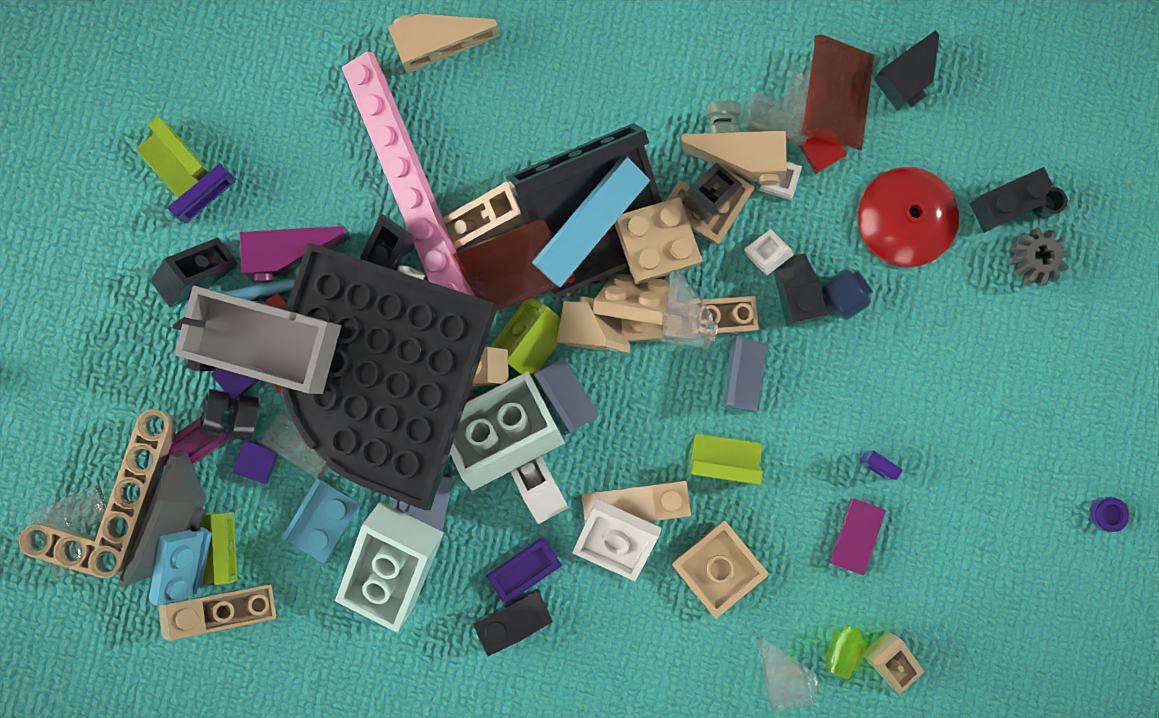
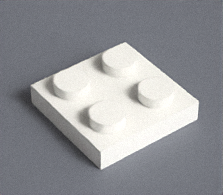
(616, 540)

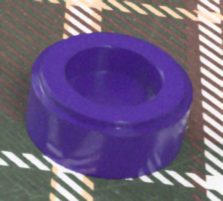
(1109, 514)

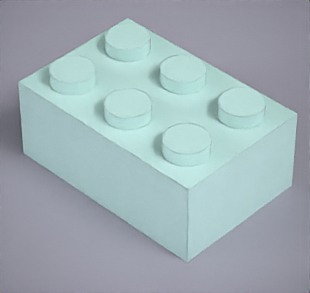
(503, 432)
(388, 566)

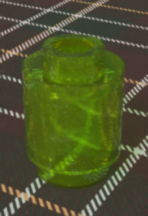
(845, 652)

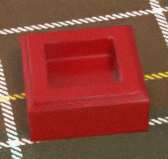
(822, 153)

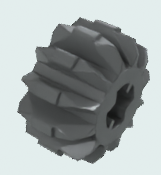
(1042, 245)

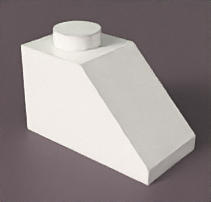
(539, 489)

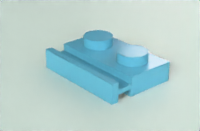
(321, 520)
(179, 566)

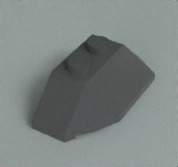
(173, 509)

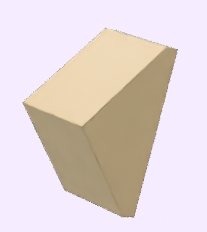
(893, 662)

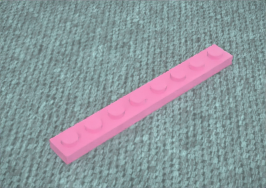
(404, 172)

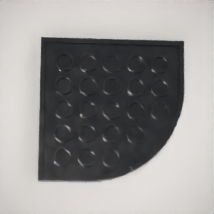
(394, 375)

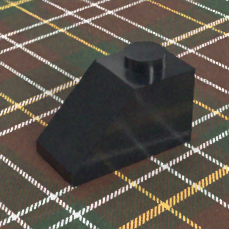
(910, 73)
(192, 267)
(799, 291)
(512, 622)

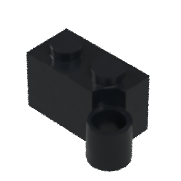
(1018, 199)

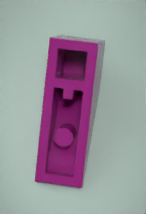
(281, 251)

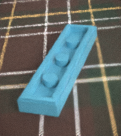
(591, 221)

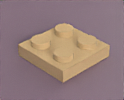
(657, 240)
(633, 301)
(719, 569)

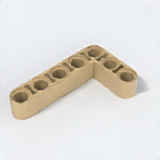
(119, 506)

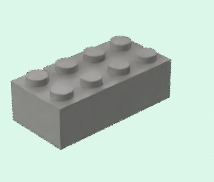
(258, 340)

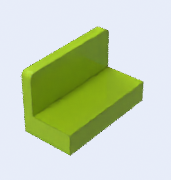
(171, 158)
(529, 336)
(726, 459)
(222, 557)

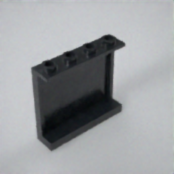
(563, 182)

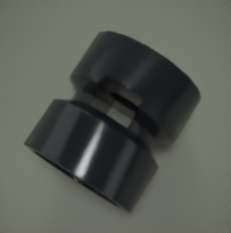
(241, 417)

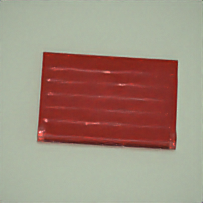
(838, 92)
(503, 265)

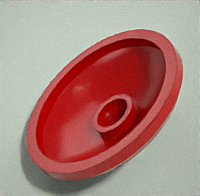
(890, 228)

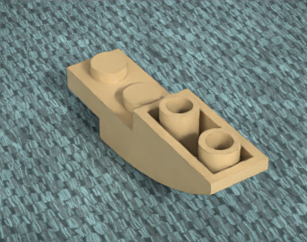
(731, 314)

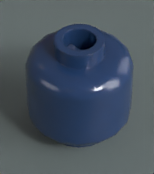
(846, 294)

